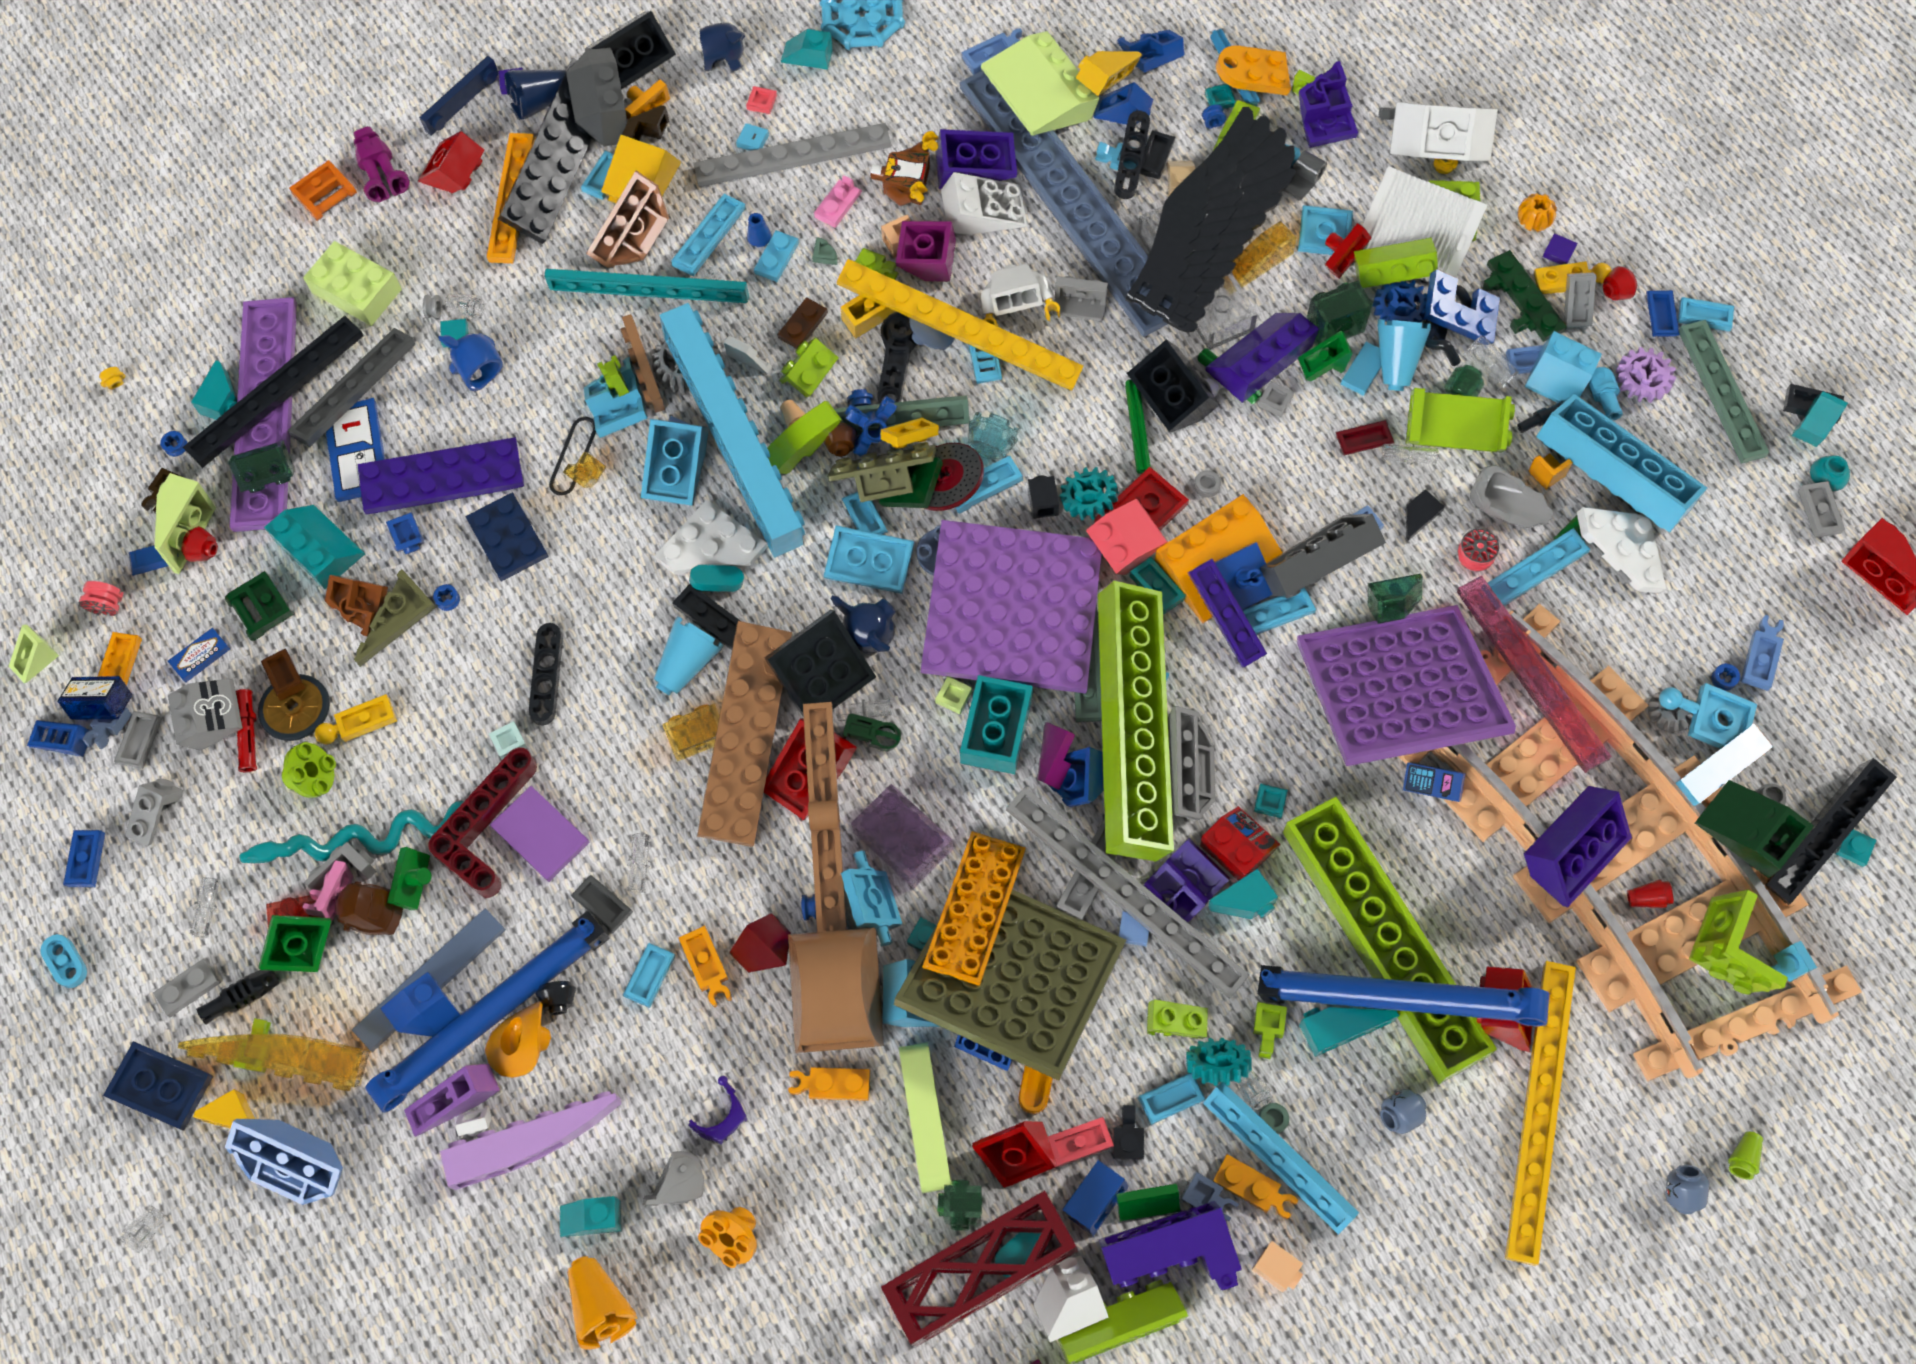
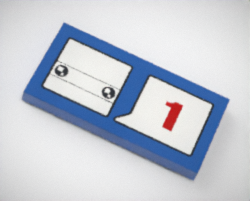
(353, 441)

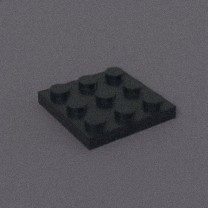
(820, 664)

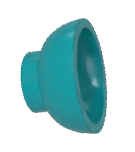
(1831, 469)

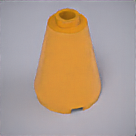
(597, 1305)

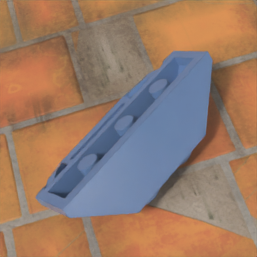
(285, 1159)

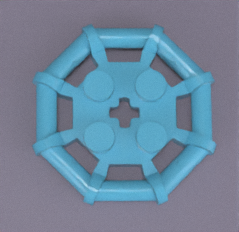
(862, 26)

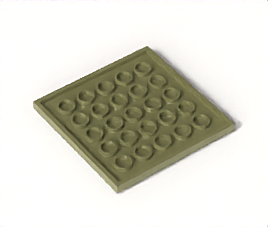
(1034, 990)

